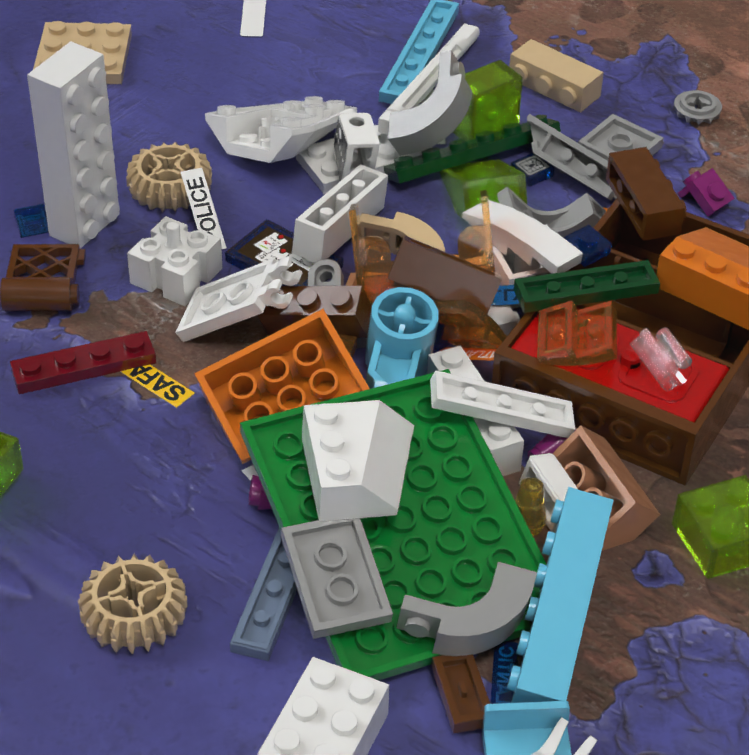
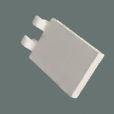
(237, 297)

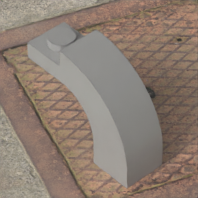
(437, 116)
(562, 221)
(474, 626)

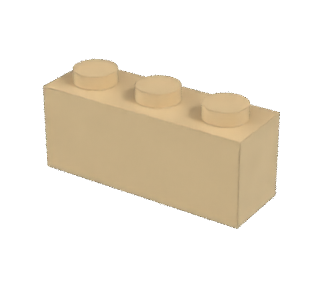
(557, 75)

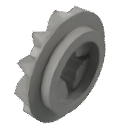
(708, 105)

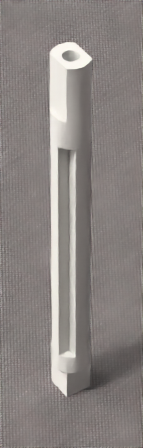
(428, 77)

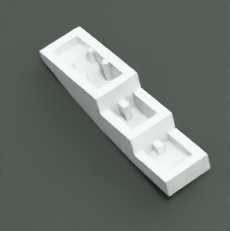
(526, 237)

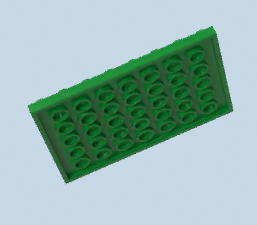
(448, 527)

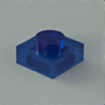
(590, 243)

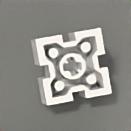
(175, 260)

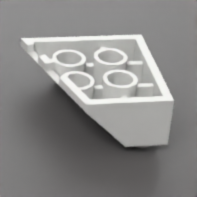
(355, 458)

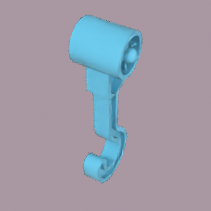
(400, 336)

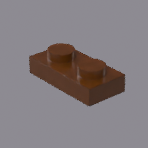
(460, 691)

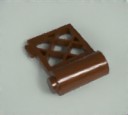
(40, 289)

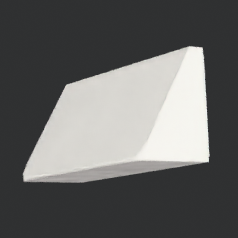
(554, 480)

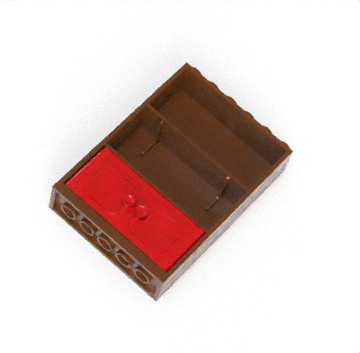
(621, 396)

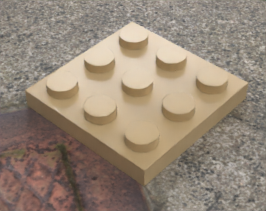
(109, 39)

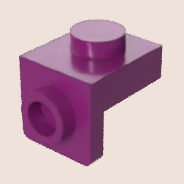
(707, 191)

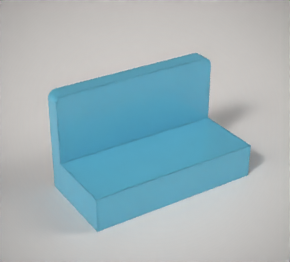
(523, 727)

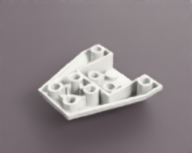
(274, 130)

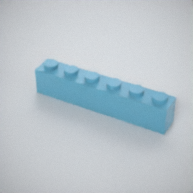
(563, 598)

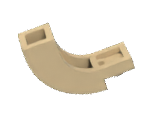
(394, 230)

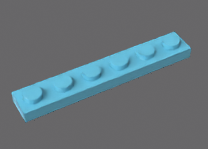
(419, 48)

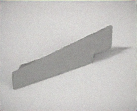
(570, 157)

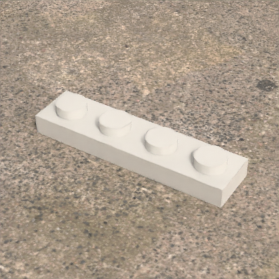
(501, 404)

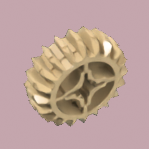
(156, 175)
(116, 619)

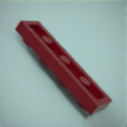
(82, 362)

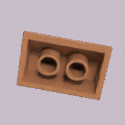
(599, 470)

